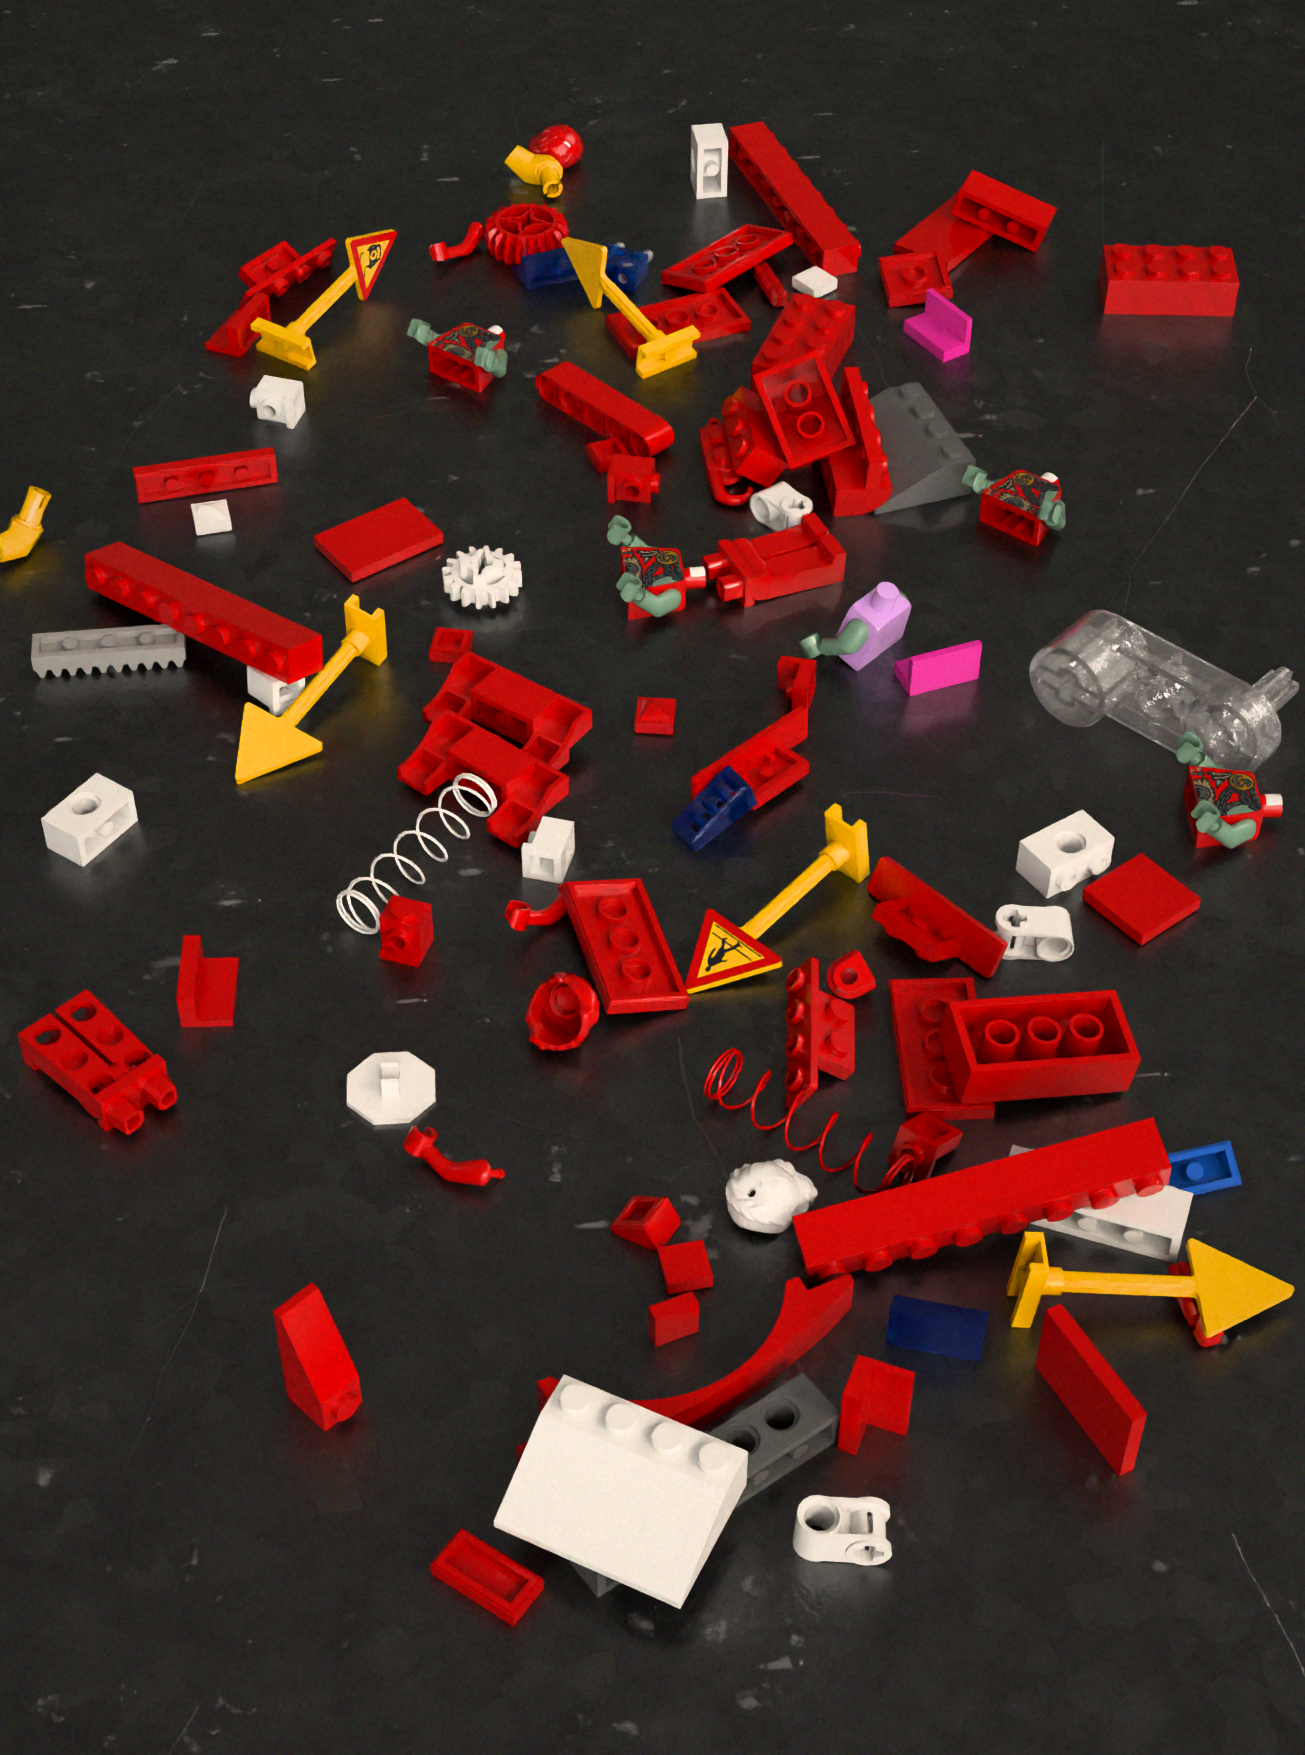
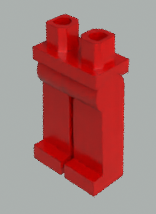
(776, 563)
(99, 1063)

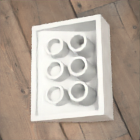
(623, 1490)

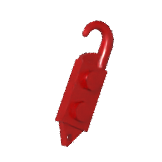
(719, 464)

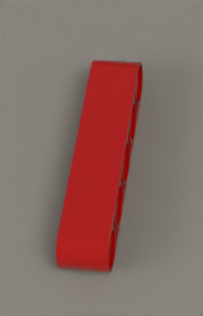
(604, 409)

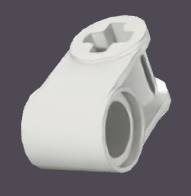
(780, 506)
(1036, 932)
(845, 1530)

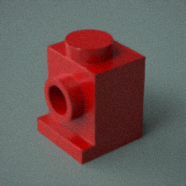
(632, 479)
(406, 930)

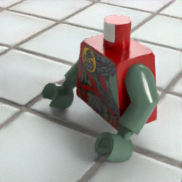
(464, 354)
(1019, 503)
(651, 576)
(1222, 802)

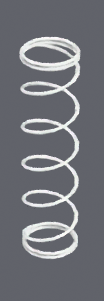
(364, 928)

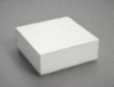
(814, 282)

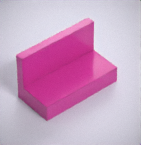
(941, 328)
(939, 668)

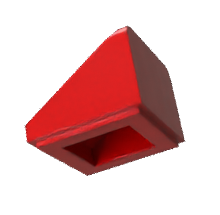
(647, 1221)

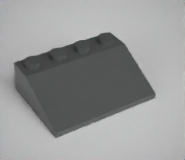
(920, 447)

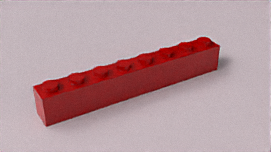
(793, 199)
(205, 612)
(982, 1201)

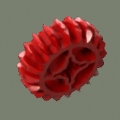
(524, 231)

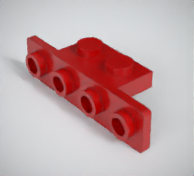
(281, 267)
(764, 759)
(930, 921)
(817, 1033)

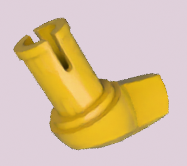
(537, 170)
(24, 527)

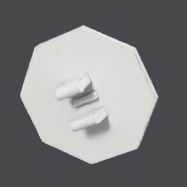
(391, 1088)

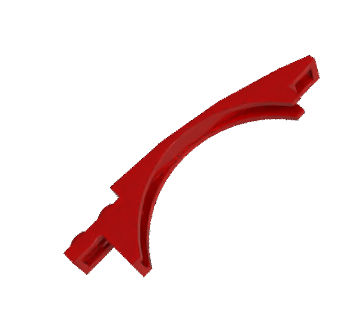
(801, 1324)

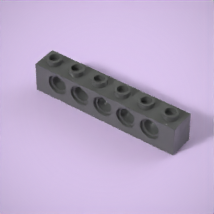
(772, 1453)

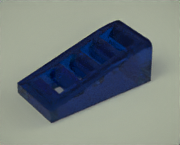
(716, 790)

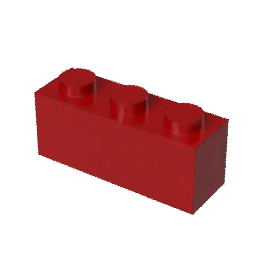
(1003, 210)
(751, 438)

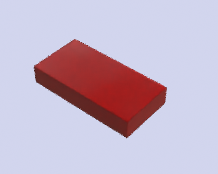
(487, 1576)

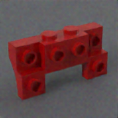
(512, 706)
(520, 782)

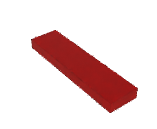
(205, 475)

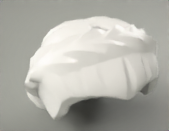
(778, 1195)

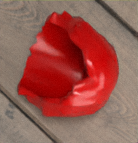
(559, 142)
(562, 1012)

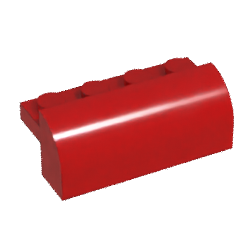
(858, 475)

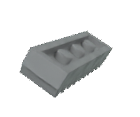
(107, 648)

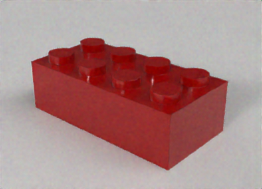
(1168, 280)
(804, 327)
(1038, 1046)

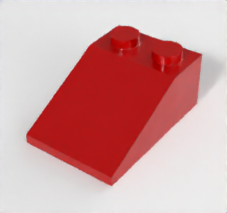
(803, 410)

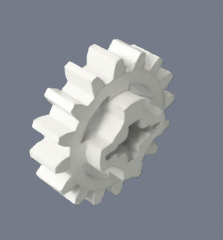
(482, 577)

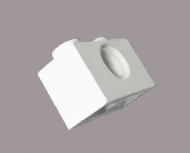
(709, 160)
(89, 819)
(1064, 854)

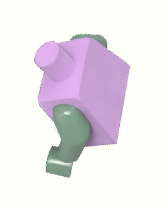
(867, 629)

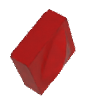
(655, 715)

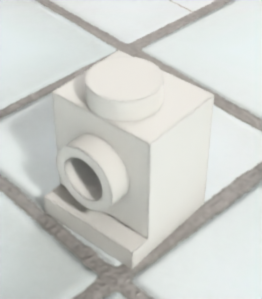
(279, 400)
(273, 692)
(549, 850)

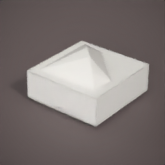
(211, 517)

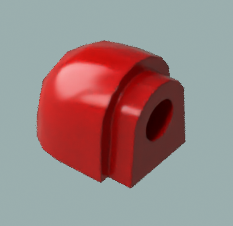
(850, 977)

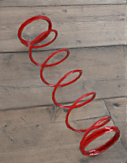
(721, 1091)

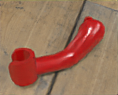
(474, 235)
(520, 913)
(467, 1172)

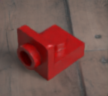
(798, 679)
(925, 1140)

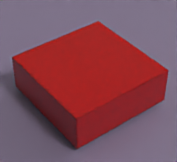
(602, 451)
(450, 644)
(685, 1267)
(673, 1318)

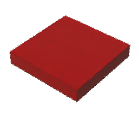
(911, 275)
(1141, 898)

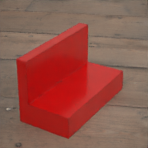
(236, 334)
(205, 986)
(874, 1396)

